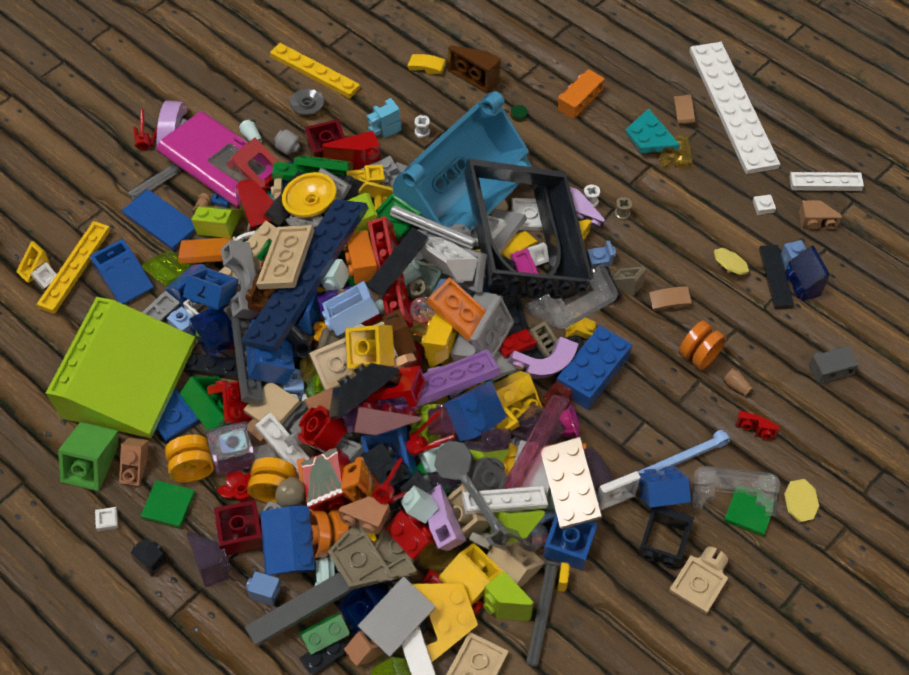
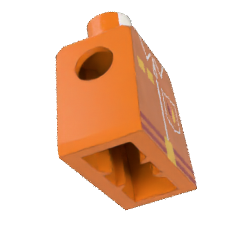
(358, 480)

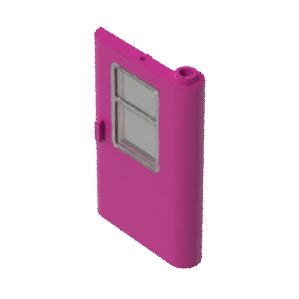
(203, 150)

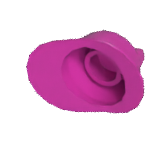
(571, 423)

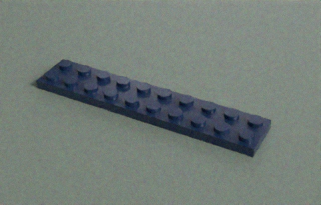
(288, 303)

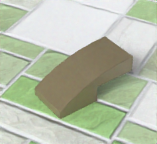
(480, 539)

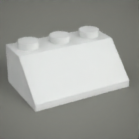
(450, 259)

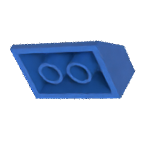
(287, 540)

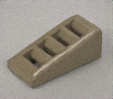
(547, 333)

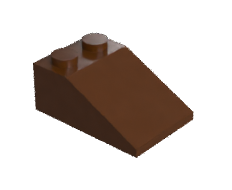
(475, 67)

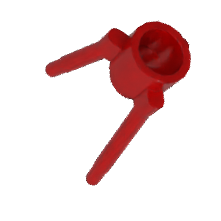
(143, 140)
(419, 444)
(385, 492)

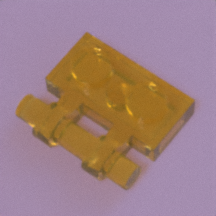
(679, 157)

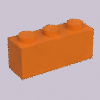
(580, 93)
(360, 257)

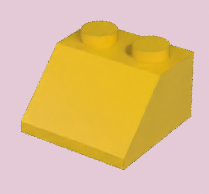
(369, 345)

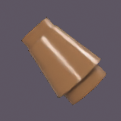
(737, 381)

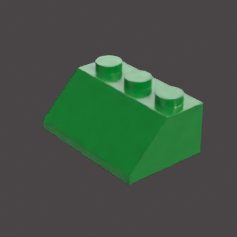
(207, 407)

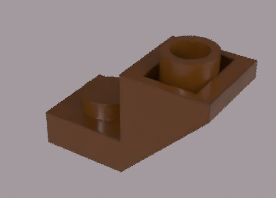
(402, 338)

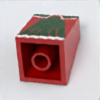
(253, 203)
(323, 481)

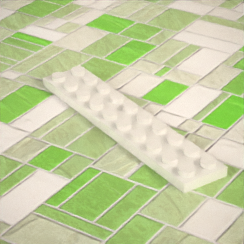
(734, 108)

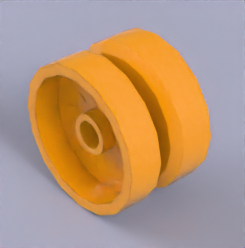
(189, 458)
(266, 477)

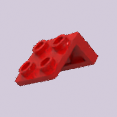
(232, 402)
(410, 533)

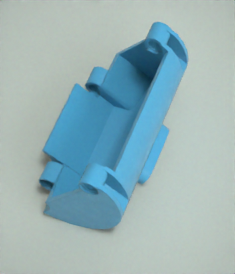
(437, 177)

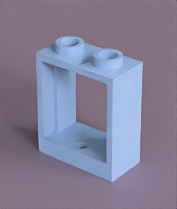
(349, 308)

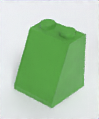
(87, 455)

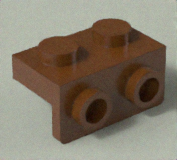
(258, 297)

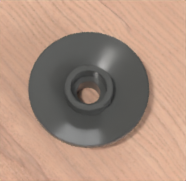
(306, 101)

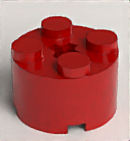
(319, 430)

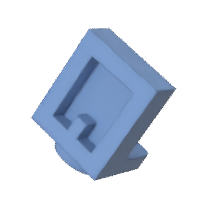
(601, 255)

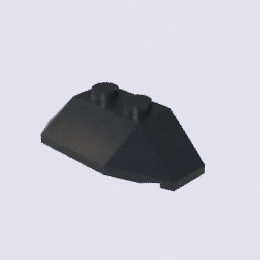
(358, 387)

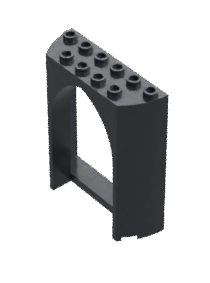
(568, 262)

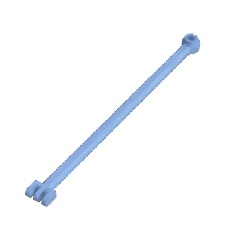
(719, 440)

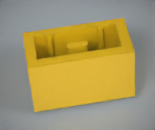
(438, 340)
(517, 393)
(473, 570)

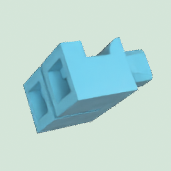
(385, 119)

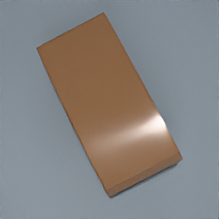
(684, 109)
(670, 297)

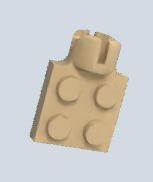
(701, 580)

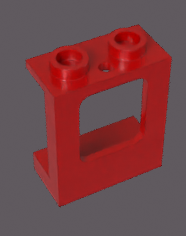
(247, 153)
(409, 386)

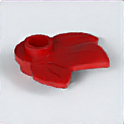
(236, 486)

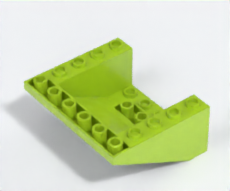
(120, 369)

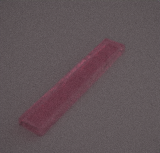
(536, 442)

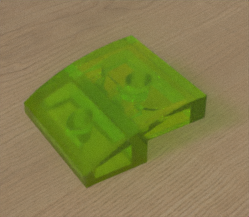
(165, 267)

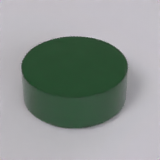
(518, 113)

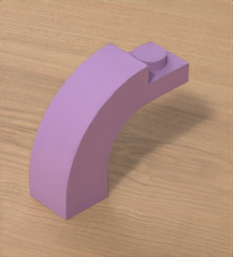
(169, 118)
(542, 368)

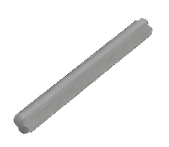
(433, 227)

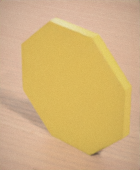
(731, 261)
(801, 500)

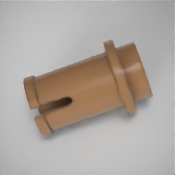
(203, 200)

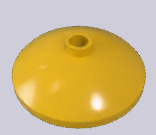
(309, 195)

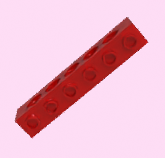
(383, 244)

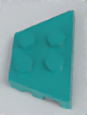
(650, 134)

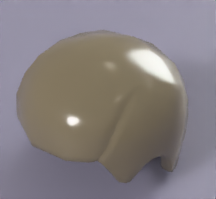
(290, 492)

